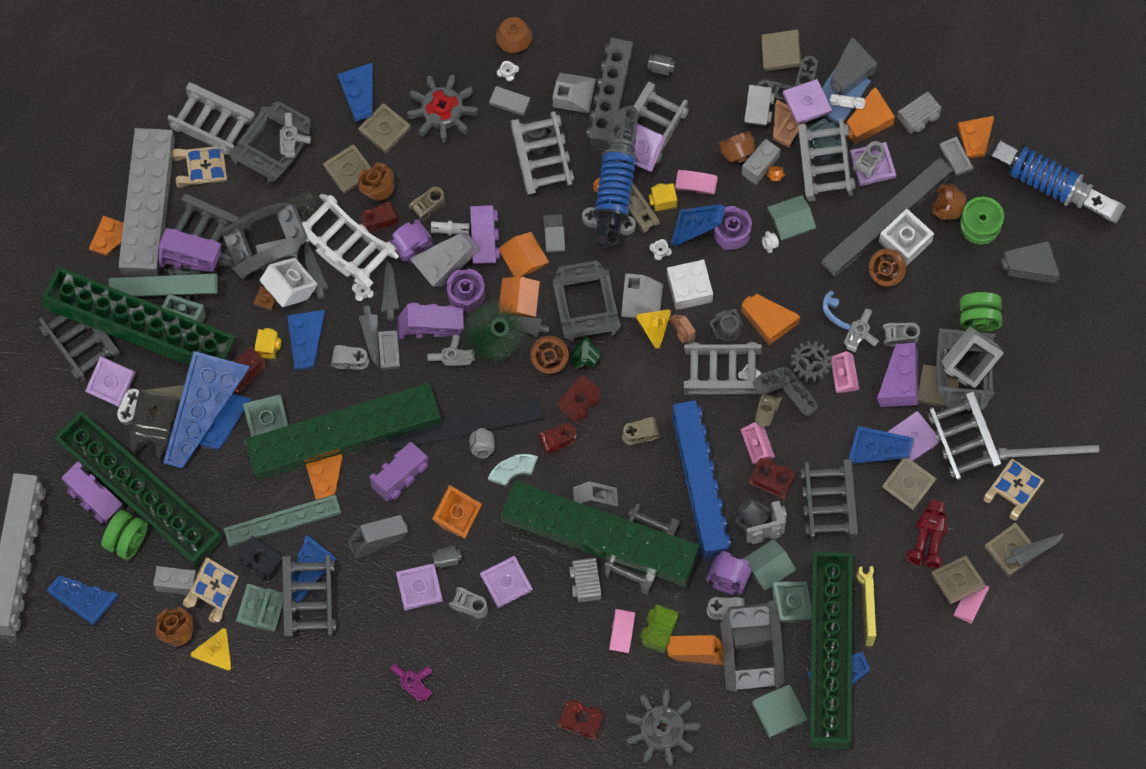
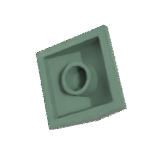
(792, 217)
(265, 414)
(770, 564)
(792, 601)

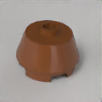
(513, 35)
(738, 147)
(377, 182)
(949, 202)
(887, 267)
(549, 354)
(174, 626)

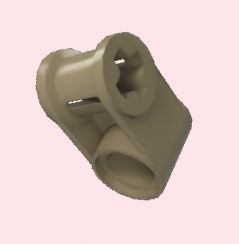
(425, 206)
(767, 409)
(643, 431)

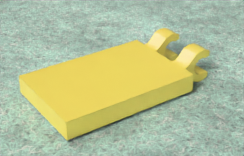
(866, 581)

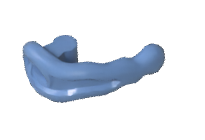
(829, 301)

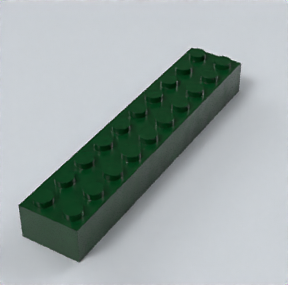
(133, 318)
(342, 431)
(138, 489)
(600, 533)
(831, 651)

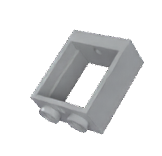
(959, 350)

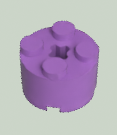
(740, 232)
(411, 240)
(465, 280)
(729, 573)

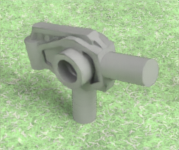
(289, 136)
(859, 331)
(453, 356)

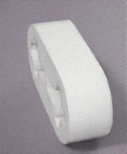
(125, 405)

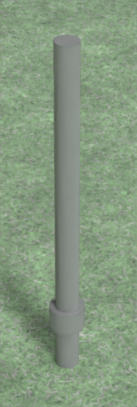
(1003, 453)

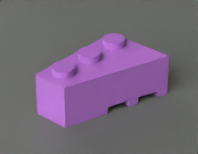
(484, 234)
(188, 250)
(430, 319)
(901, 378)
(399, 472)
(91, 494)

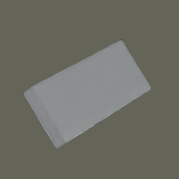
(509, 101)
(956, 156)
(389, 350)

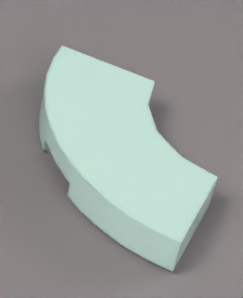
(510, 468)

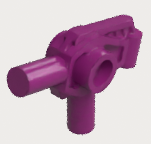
(412, 682)

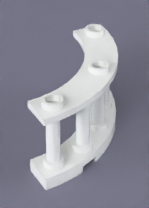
(335, 257)

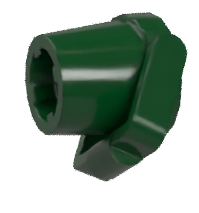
(585, 354)

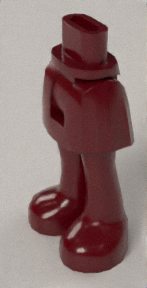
(931, 523)

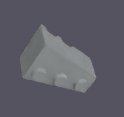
(445, 258)

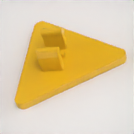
(654, 325)
(215, 651)

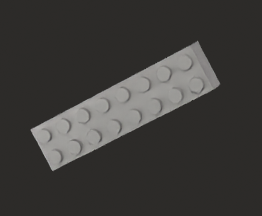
(146, 201)
(18, 547)

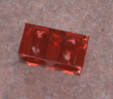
(769, 482)

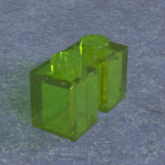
(660, 628)

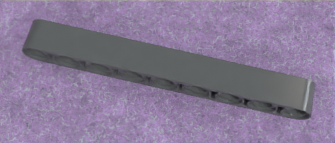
(870, 231)

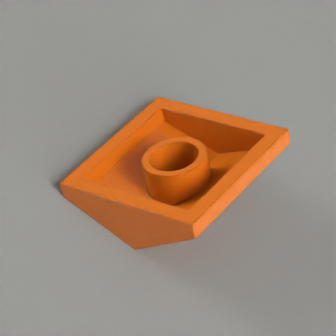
(523, 255)
(521, 294)
(456, 512)

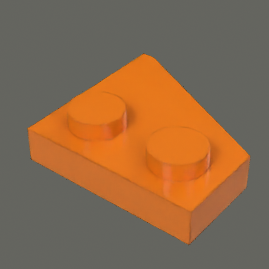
(975, 136)
(107, 236)
(325, 475)

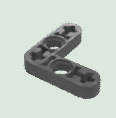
(802, 74)
(789, 382)

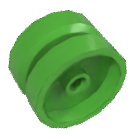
(981, 220)
(981, 311)
(124, 534)

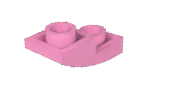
(696, 181)
(622, 630)

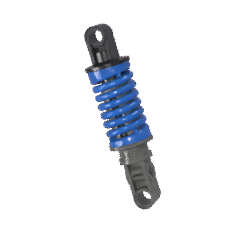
(616, 178)

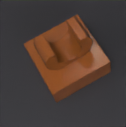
(265, 299)

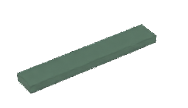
(166, 285)
(282, 520)

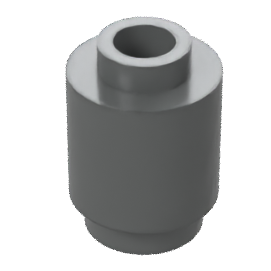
(661, 64)
(446, 557)

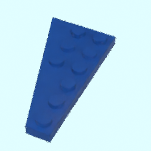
(204, 395)

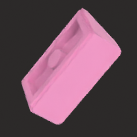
(844, 372)
(757, 442)
(969, 605)

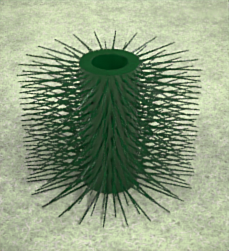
(493, 332)

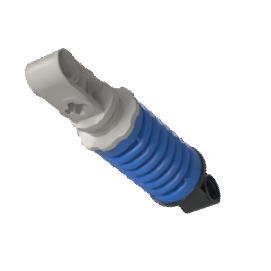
(1052, 180)

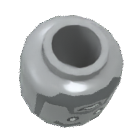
(482, 443)

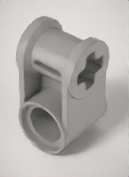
(867, 161)
(899, 333)
(347, 357)
(465, 601)
(722, 604)

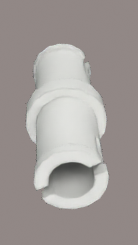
(449, 228)

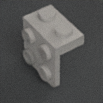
(773, 529)

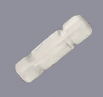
(847, 101)

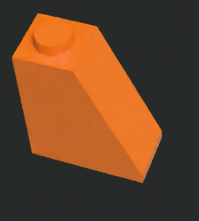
(871, 119)
(768, 317)
(696, 649)

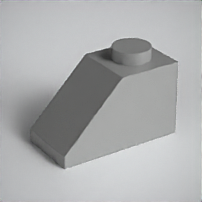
(596, 495)

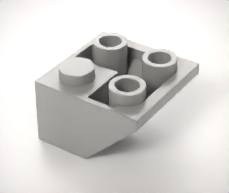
(573, 92)
(640, 295)

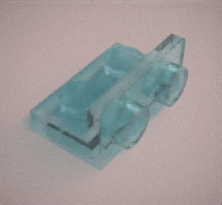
(825, 141)

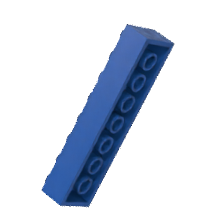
(699, 479)

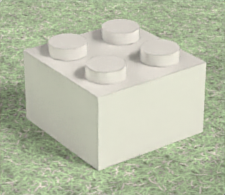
(906, 236)
(288, 282)
(689, 285)

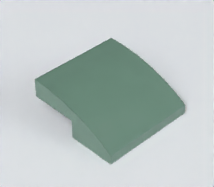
(260, 607)
(779, 710)

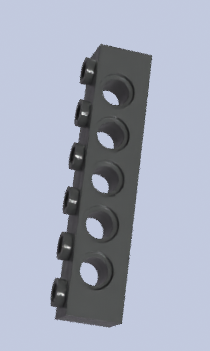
(617, 49)

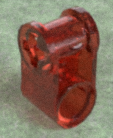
(380, 217)
(556, 439)

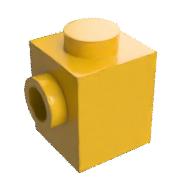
(663, 197)
(267, 343)

